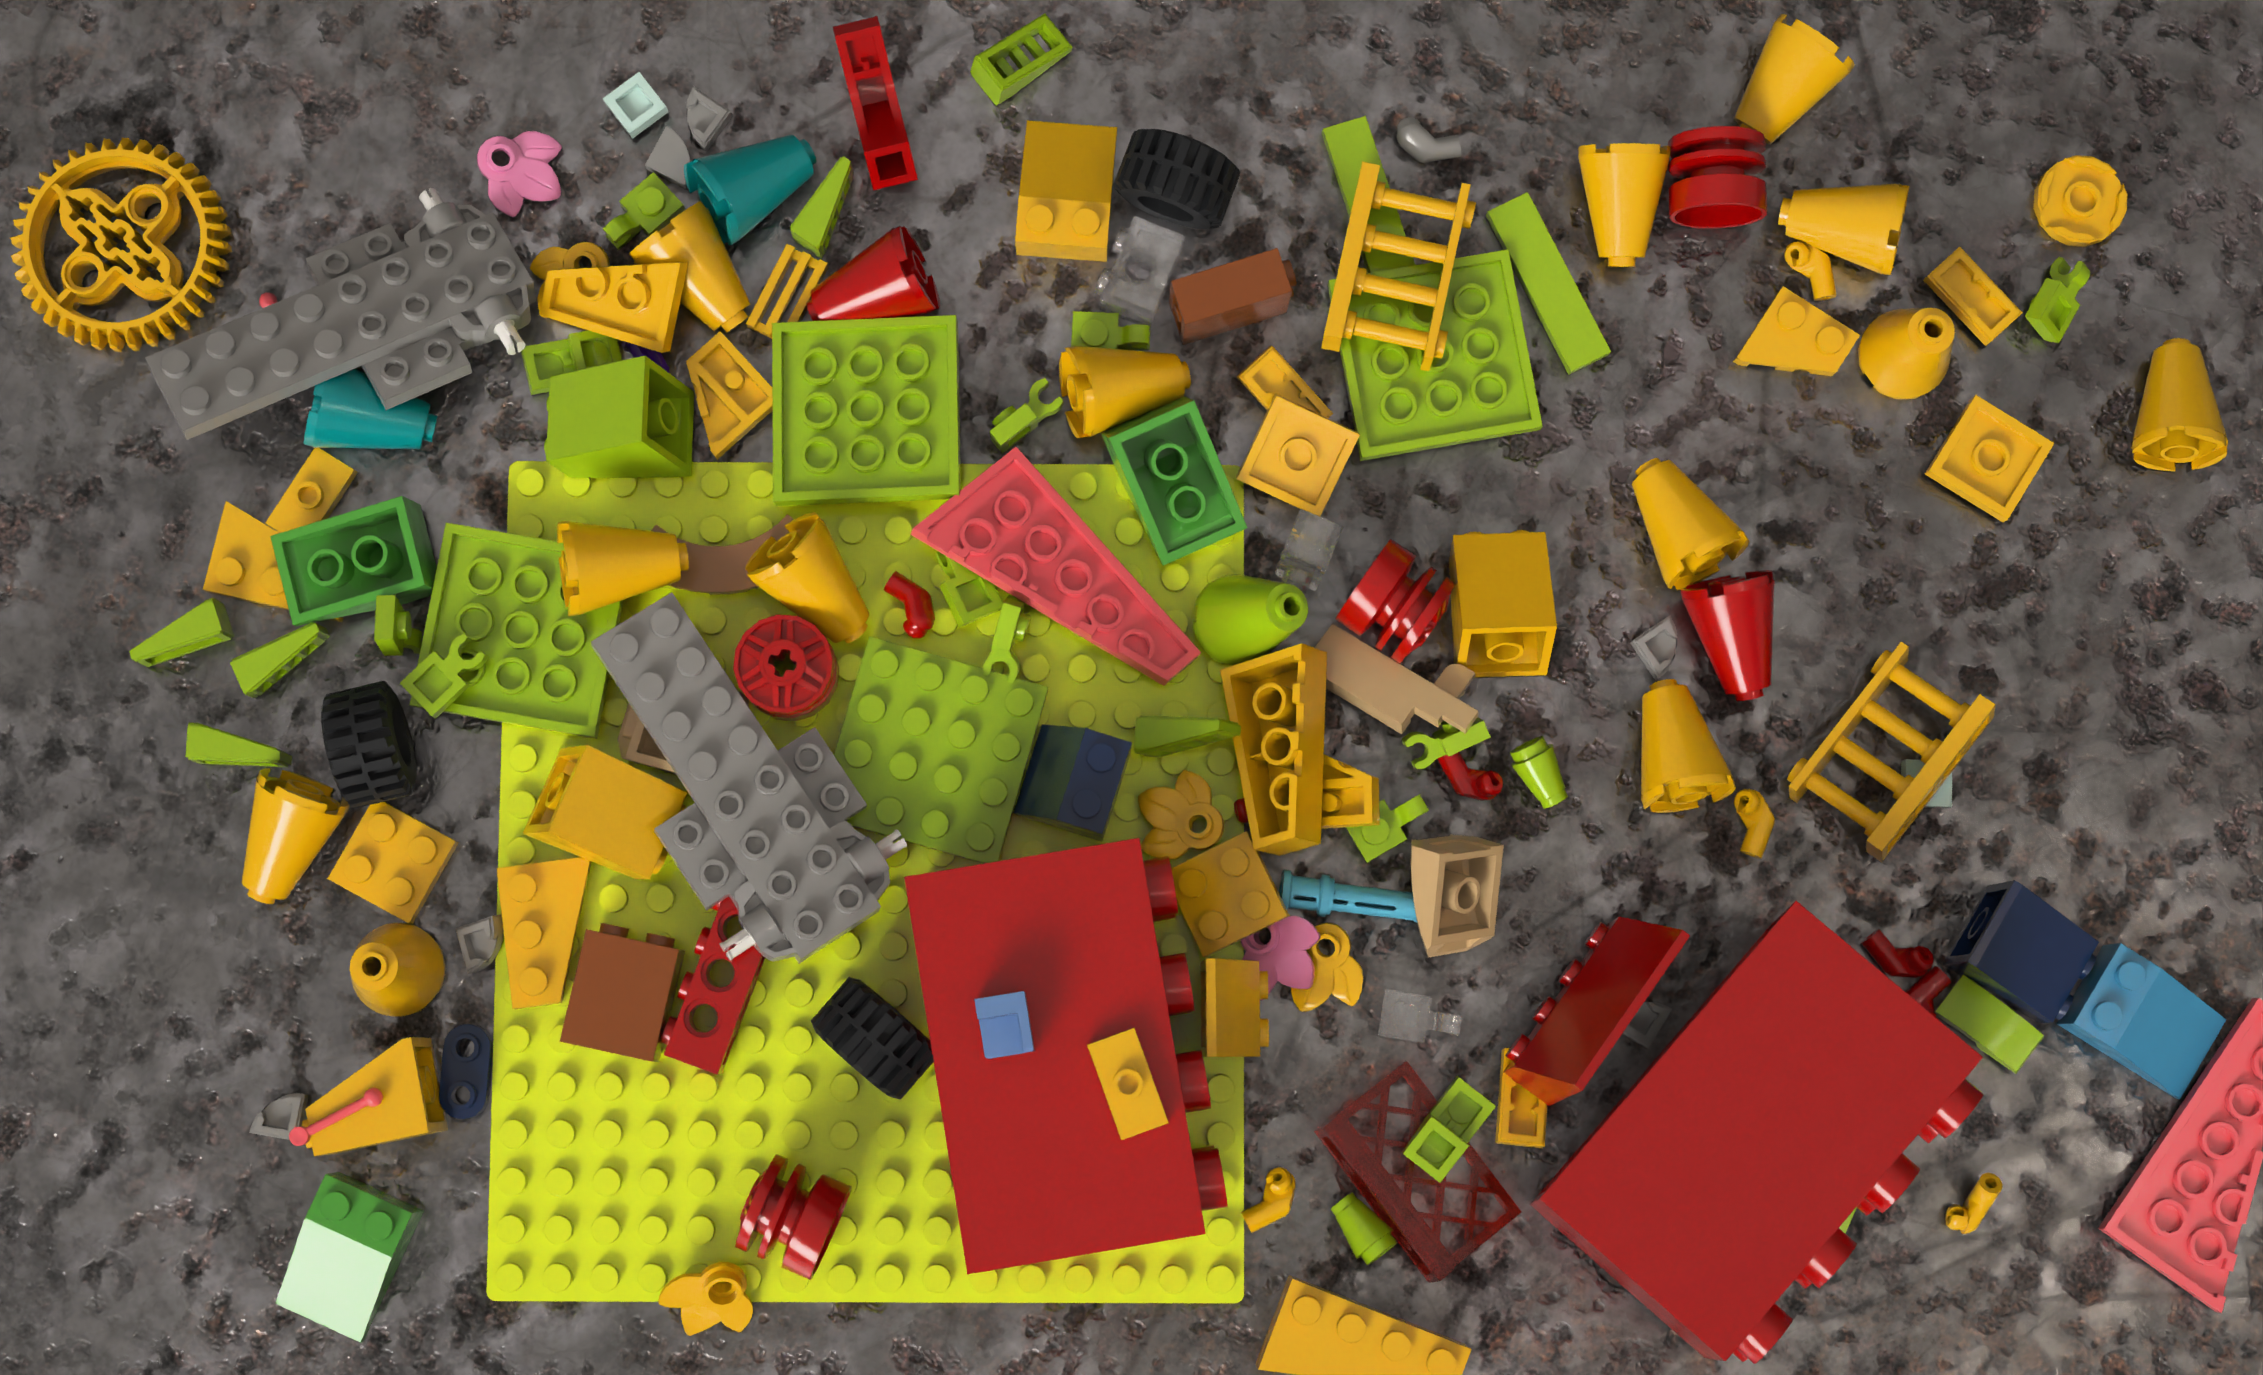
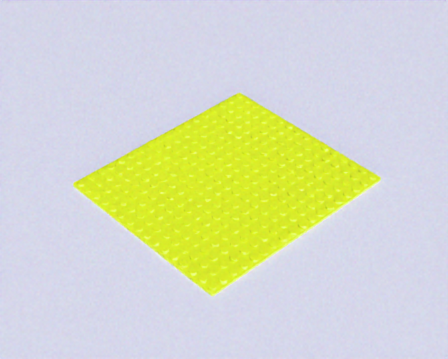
(640, 1168)

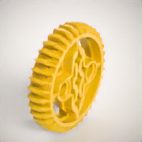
(62, 192)

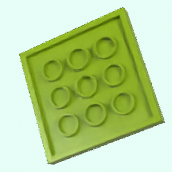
(1472, 393)
(865, 410)
(513, 608)
(937, 749)

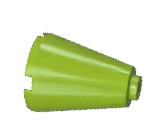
(1247, 617)

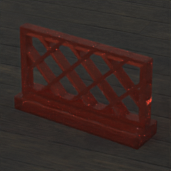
(1387, 1198)

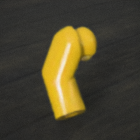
(1815, 266)
(1757, 819)
(1276, 1200)
(1975, 1207)

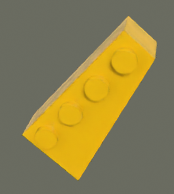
(1280, 744)
(1338, 1336)

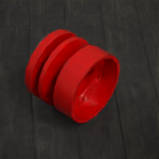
(1717, 177)
(1396, 601)
(799, 691)
(792, 1216)

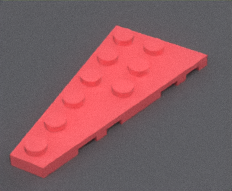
(1040, 551)
(2202, 1172)

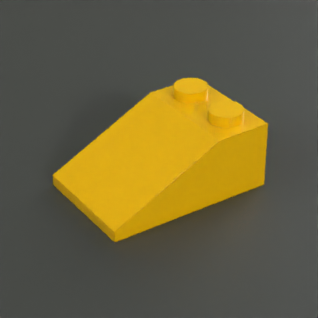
(1066, 191)
(1232, 1008)

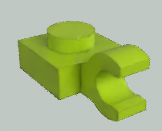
(647, 209)
(2056, 302)
(1103, 331)
(1015, 424)
(967, 593)
(394, 627)
(1010, 627)
(1445, 741)
(1378, 839)

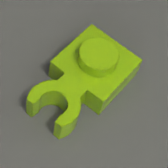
(439, 680)

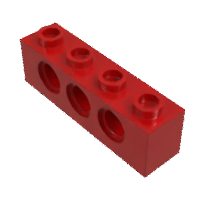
(712, 1048)

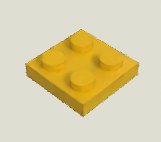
(1297, 455)
(1989, 458)
(393, 861)
(1227, 894)

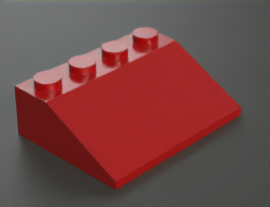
(1592, 1007)

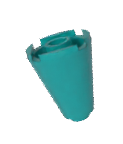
(749, 182)
(352, 416)

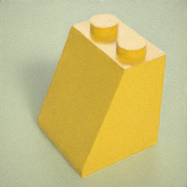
(1502, 603)
(605, 811)
(408, 1108)

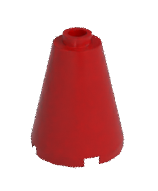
(878, 283)
(1736, 629)

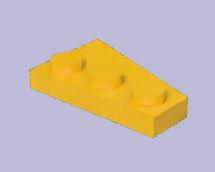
(618, 301)
(245, 561)
(540, 926)

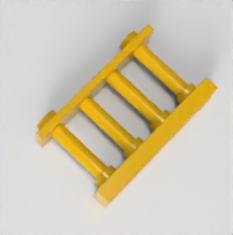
(1355, 280)
(1910, 792)

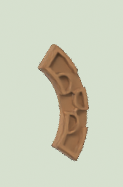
(722, 567)

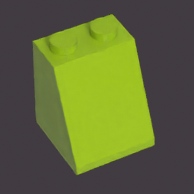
(620, 422)

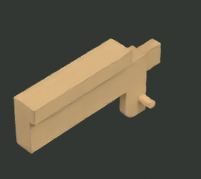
(1390, 689)

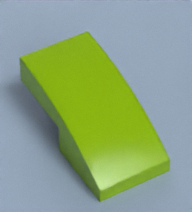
(558, 357)
(1990, 1024)
(1448, 1129)

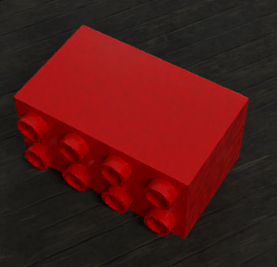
(1033, 1131)
(1762, 1138)

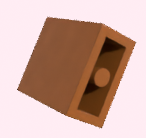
(1231, 295)
(622, 993)

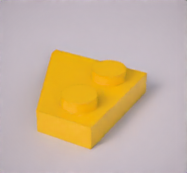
(1797, 337)
(728, 393)
(1348, 796)

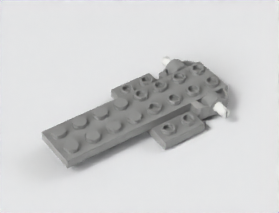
(376, 305)
(763, 818)

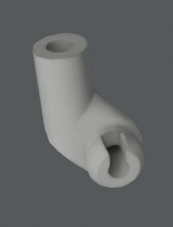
(1423, 145)

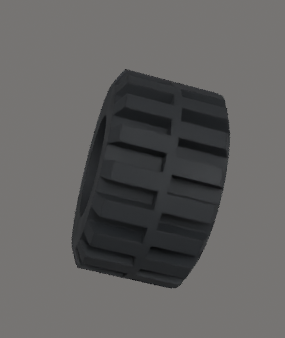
(1176, 178)
(368, 744)
(874, 1038)

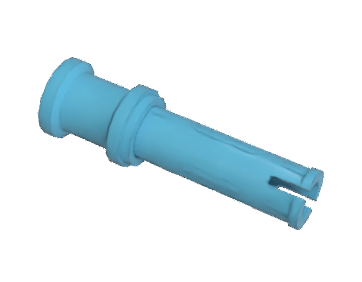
(1326, 896)

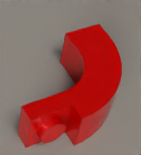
(875, 103)

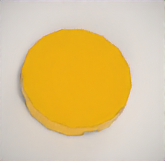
(2080, 201)

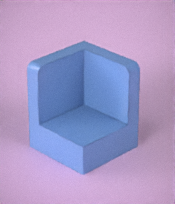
(1004, 1024)

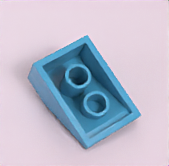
(2143, 1019)

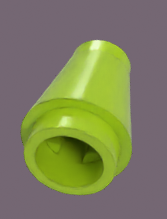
(1540, 771)
(1363, 1229)

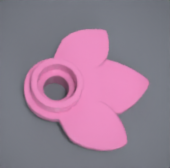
(526, 173)
(1285, 953)

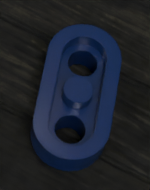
(471, 1071)

